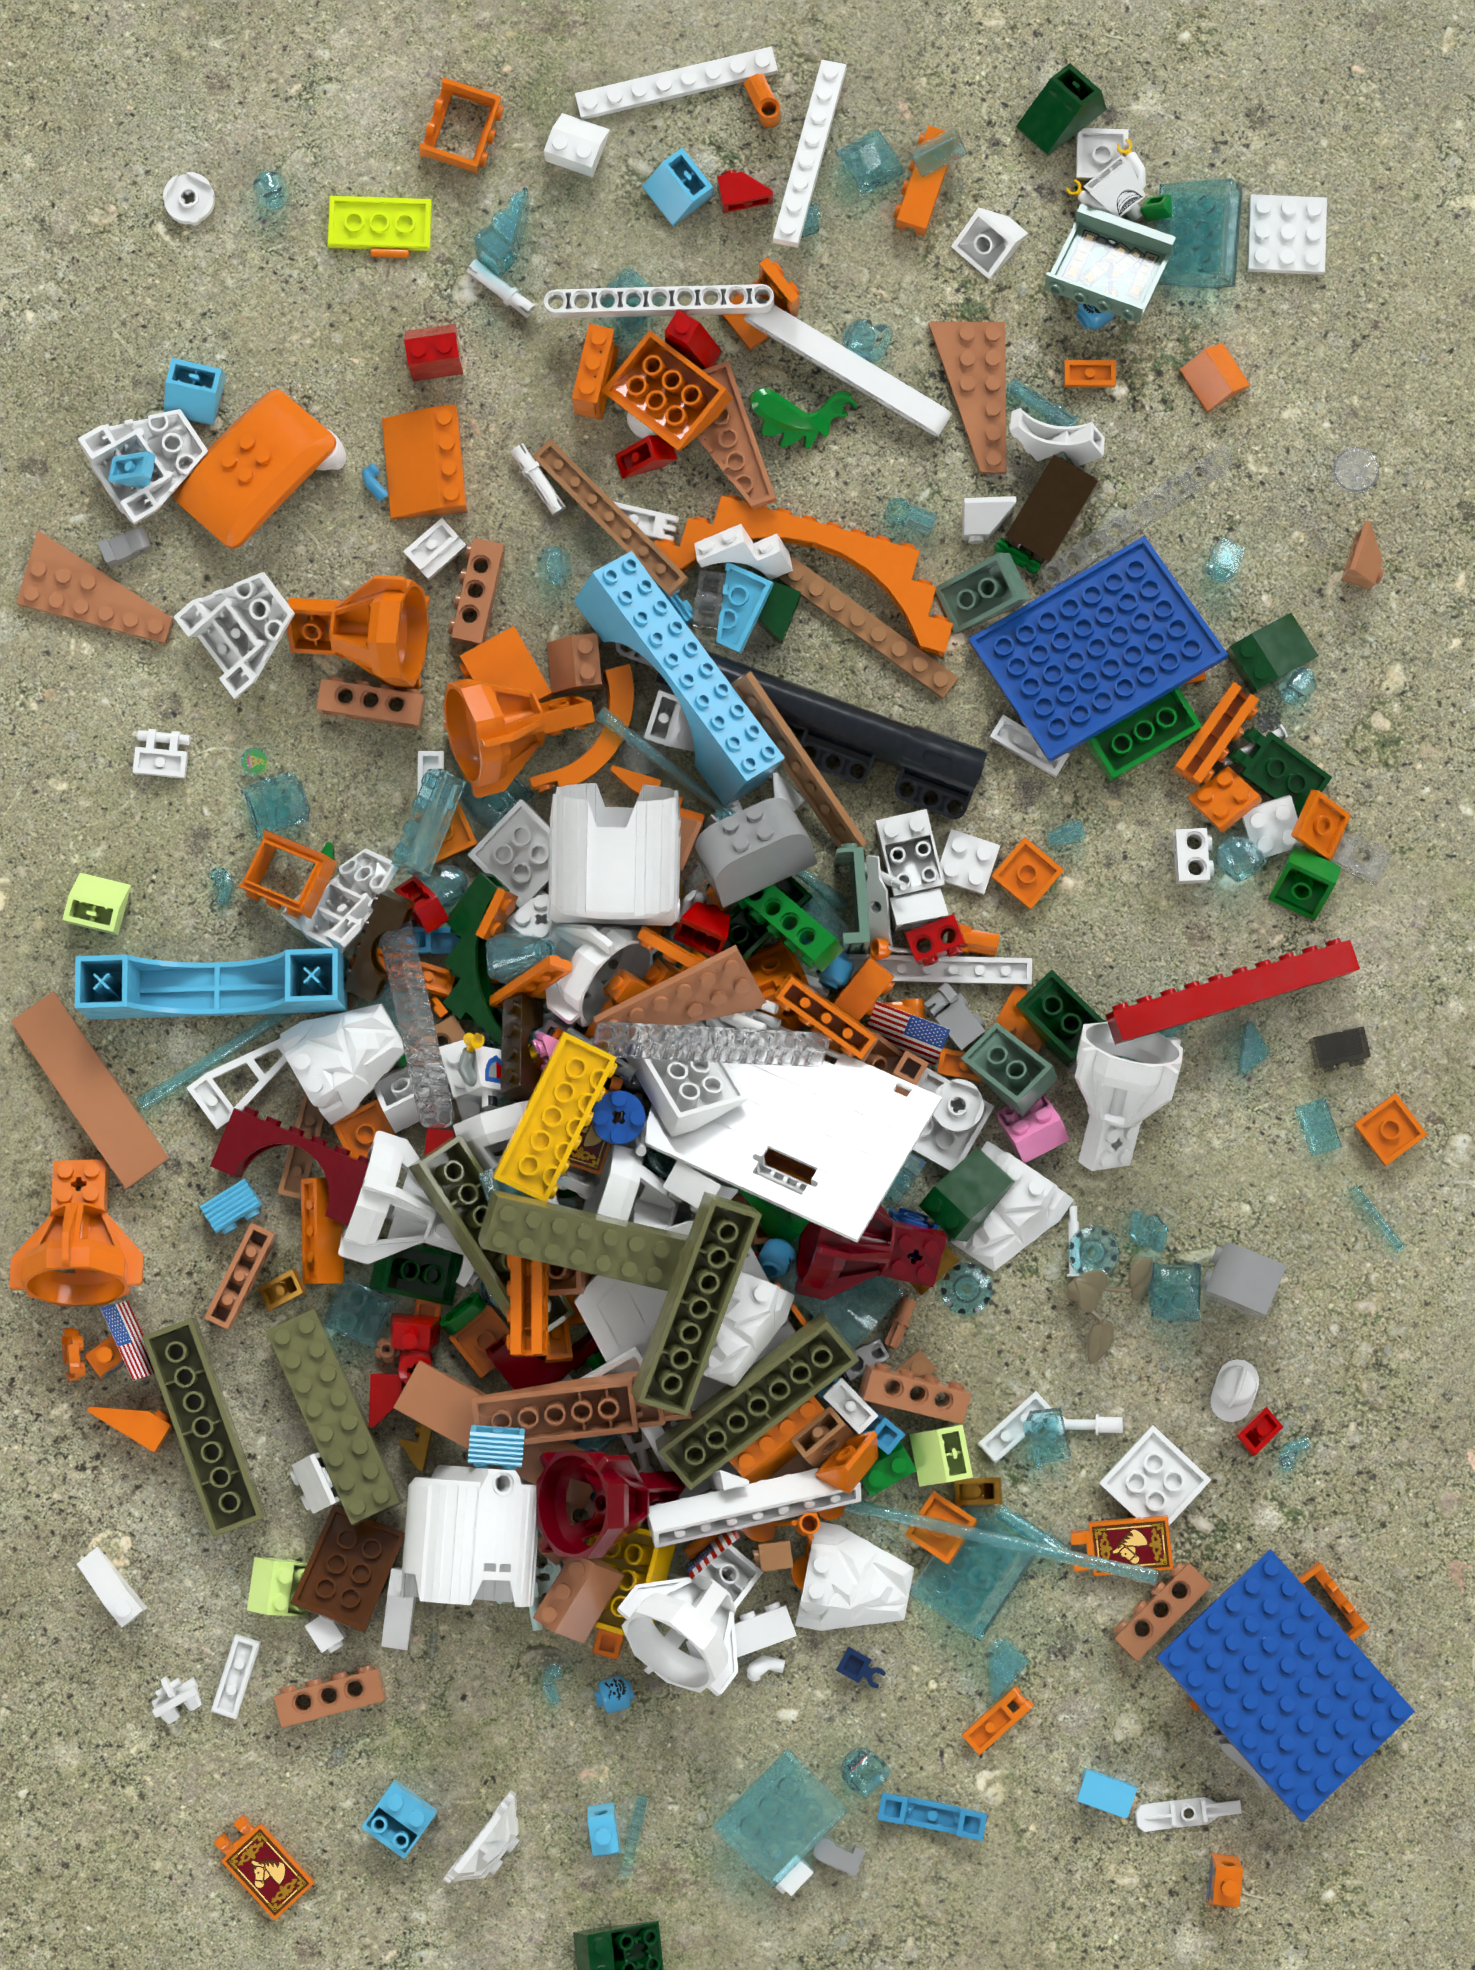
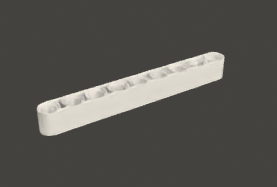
(648, 294)
(851, 368)

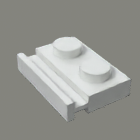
(435, 549)

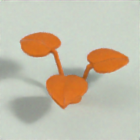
(805, 1526)

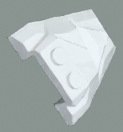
(163, 434)
(239, 628)
(346, 901)
(342, 1057)
(1019, 1217)
(748, 1326)
(851, 1582)
(489, 1845)

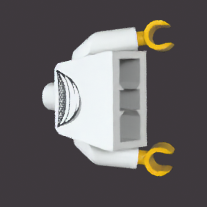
(1117, 186)

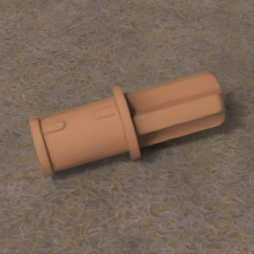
(899, 1322)

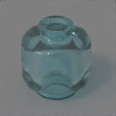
(270, 190)
(554, 564)
(1297, 686)

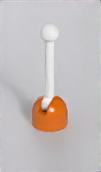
(882, 949)

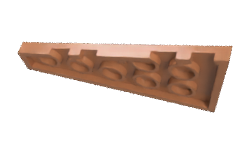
(734, 445)
(74, 589)
(700, 993)

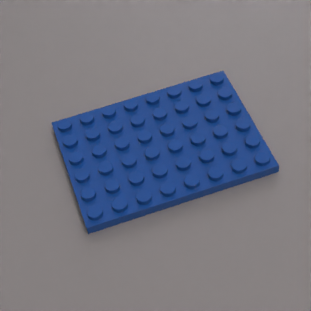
(1097, 648)
(1285, 1685)

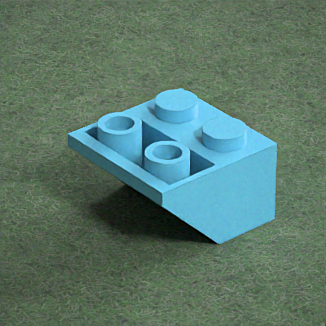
(678, 187)
(194, 390)
(399, 1819)

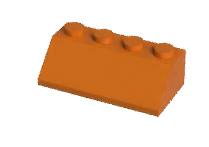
(774, 1447)

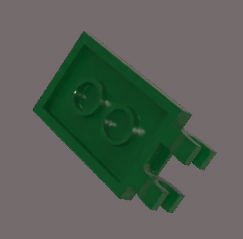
(1279, 768)

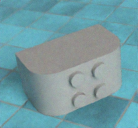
(753, 850)
(1243, 1280)

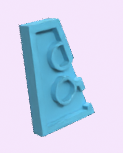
(741, 605)

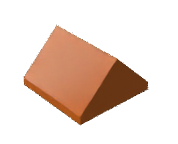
(1214, 376)
(850, 1462)

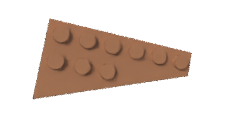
(977, 378)

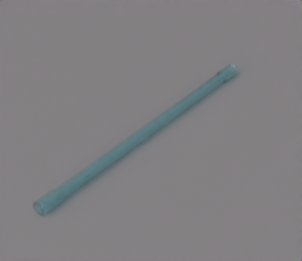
(617, 726)
(160, 1091)
(1134, 1572)

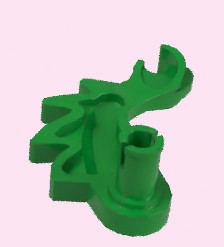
(793, 423)

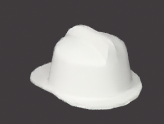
(1234, 1390)

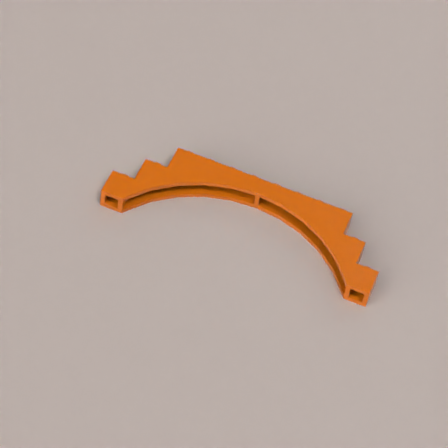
(884, 562)

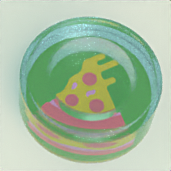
(254, 761)

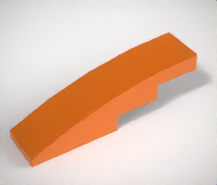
(635, 781)

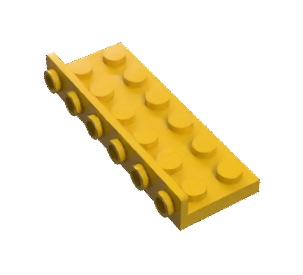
(555, 1117)

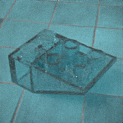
(501, 241)

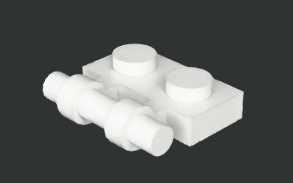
(160, 761)

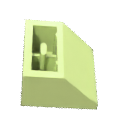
(97, 903)
(941, 1455)
(274, 1586)

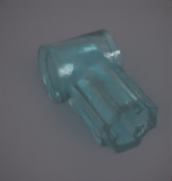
(913, 518)

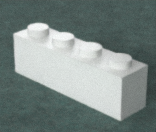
(758, 1630)

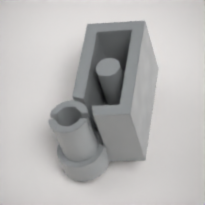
(952, 1013)

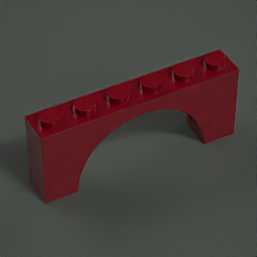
(251, 1135)
(533, 1370)

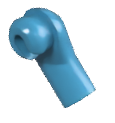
(372, 484)

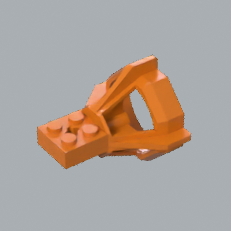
(376, 627)
(500, 735)
(78, 1238)

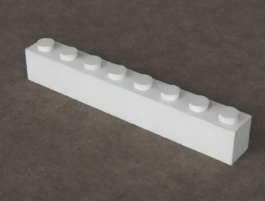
(744, 1507)

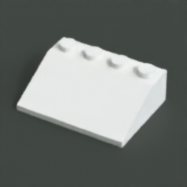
(688, 1091)

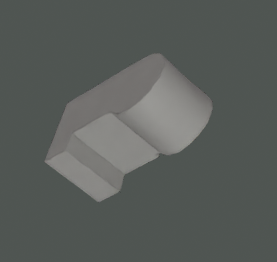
(124, 547)
(869, 1355)
(839, 1856)

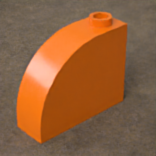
(505, 663)

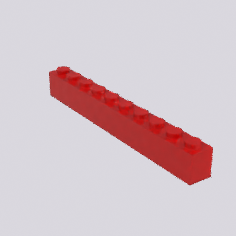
(1232, 991)

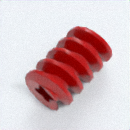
(407, 1360)

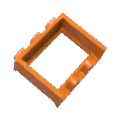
(441, 105)
(587, 393)
(314, 886)
(1337, 1596)

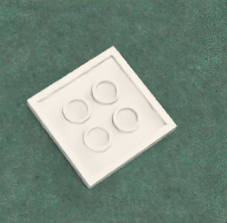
(1287, 234)
(517, 852)
(941, 1145)
(1154, 1478)

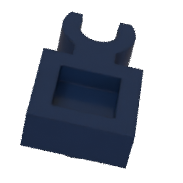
(856, 1665)

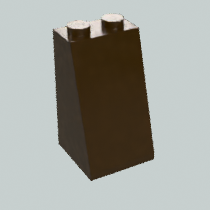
(1052, 509)

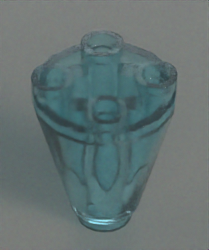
(514, 954)

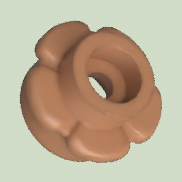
(380, 1352)

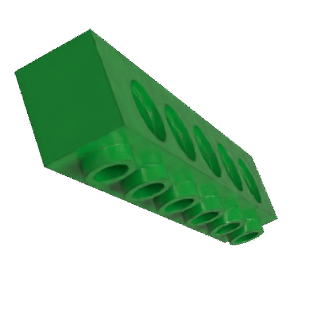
(819, 953)

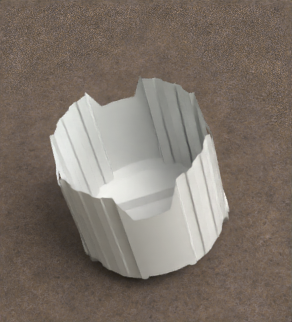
(614, 860)
(470, 1537)

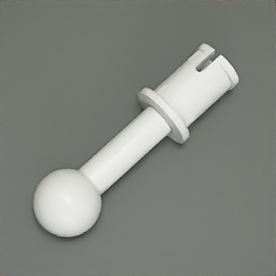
(1100, 1424)

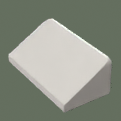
(725, 1481)

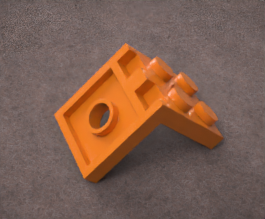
(785, 297)
(771, 979)

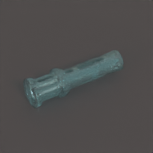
(1052, 412)
(1028, 1529)

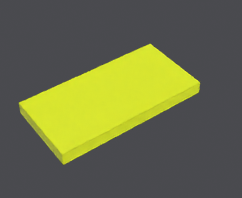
(379, 223)

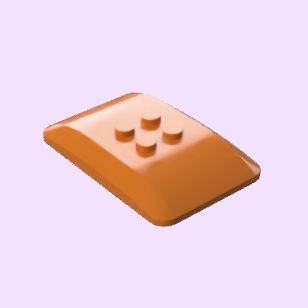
(254, 468)

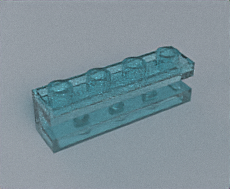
(428, 822)

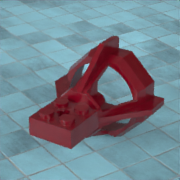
(878, 1253)
(619, 1504)

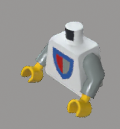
(482, 1069)

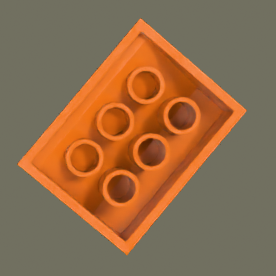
(667, 392)
(424, 463)

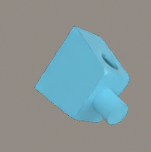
(603, 1830)

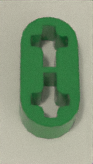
(463, 1313)

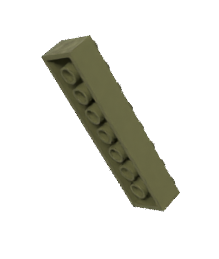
(455, 1191)
(581, 1240)
(695, 1304)
(758, 1402)
(334, 1417)
(204, 1426)

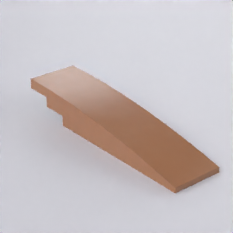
(90, 1090)
(447, 1408)
(571, 1409)

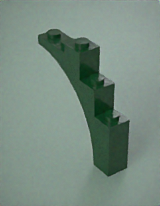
(468, 959)

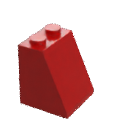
(433, 352)

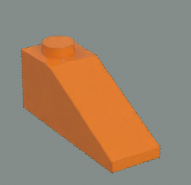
(140, 1425)

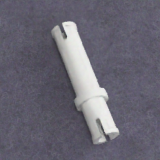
(509, 295)
(532, 471)

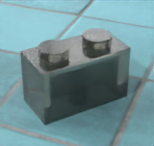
(1340, 1048)

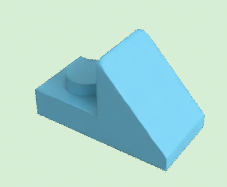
(132, 469)

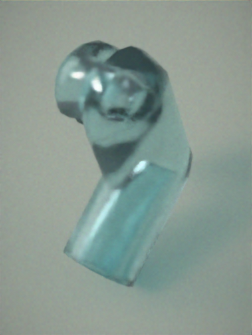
(1290, 1450)
(548, 1683)

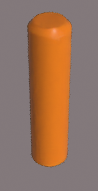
(389, 253)

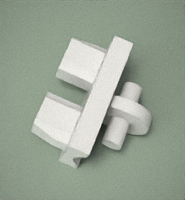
(172, 1695)

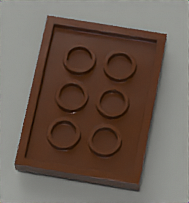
(348, 1570)

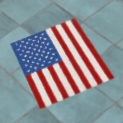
(909, 1032)
(128, 1339)
(710, 1553)

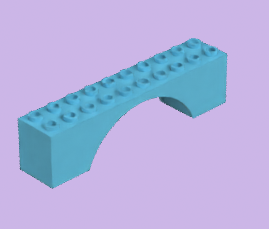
(728, 740)
(156, 988)

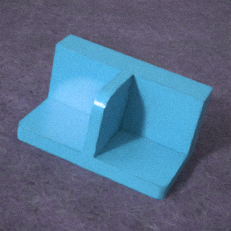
(1106, 1793)

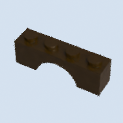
(367, 975)
(518, 1072)

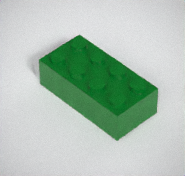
(1144, 735)

